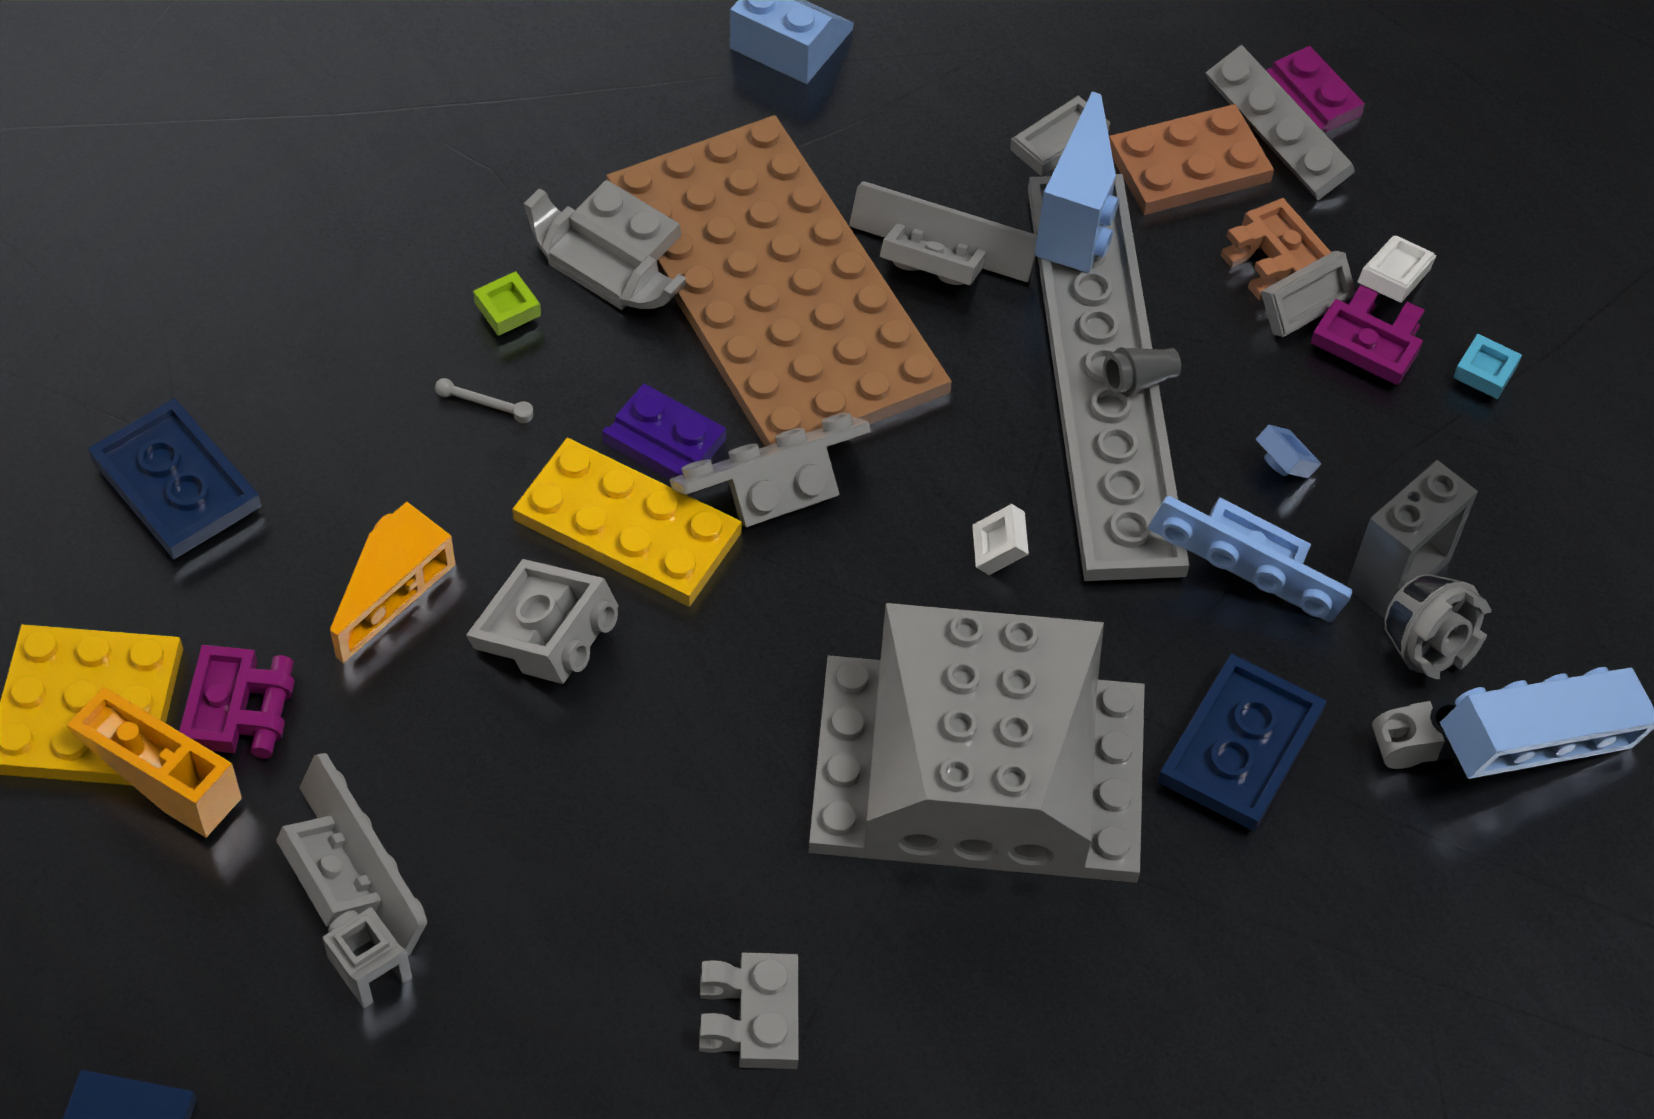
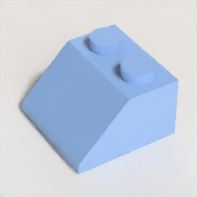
(787, 34)

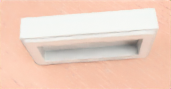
(1397, 268)

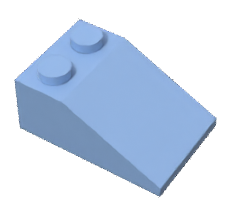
(1080, 196)

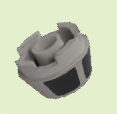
(1436, 623)

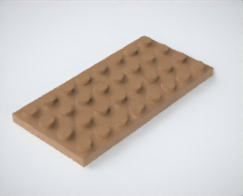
(782, 285)

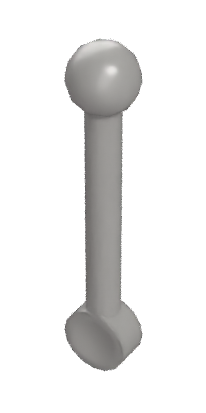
(522, 410)

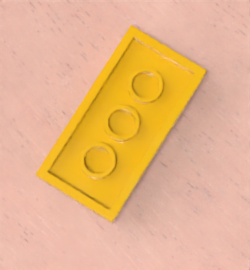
(627, 521)

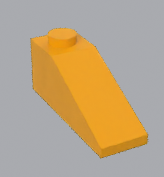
(394, 569)
(159, 761)

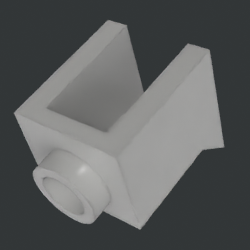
(352, 931)

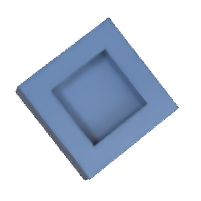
(1287, 453)

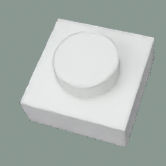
(1000, 539)

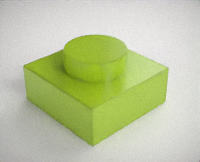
(507, 303)

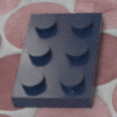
(174, 478)
(1242, 742)

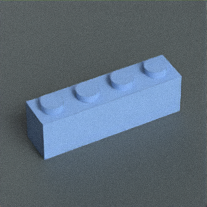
(1548, 721)

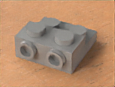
(546, 620)

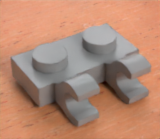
(768, 1010)

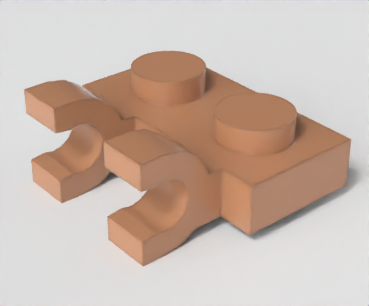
(1281, 236)

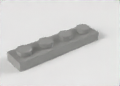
(1280, 122)

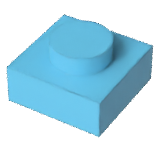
(1487, 366)

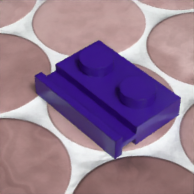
(662, 433)

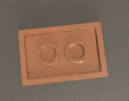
(1190, 159)

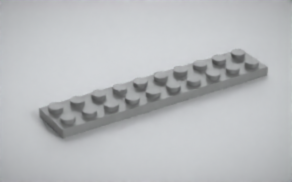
(1111, 441)

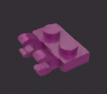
(1368, 341)

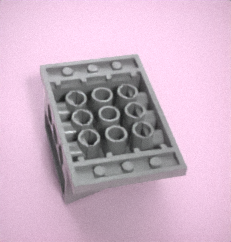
(981, 748)

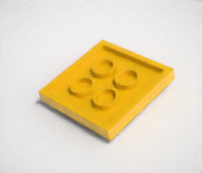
(57, 675)

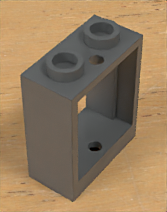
(1411, 536)

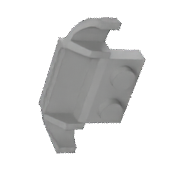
(608, 245)

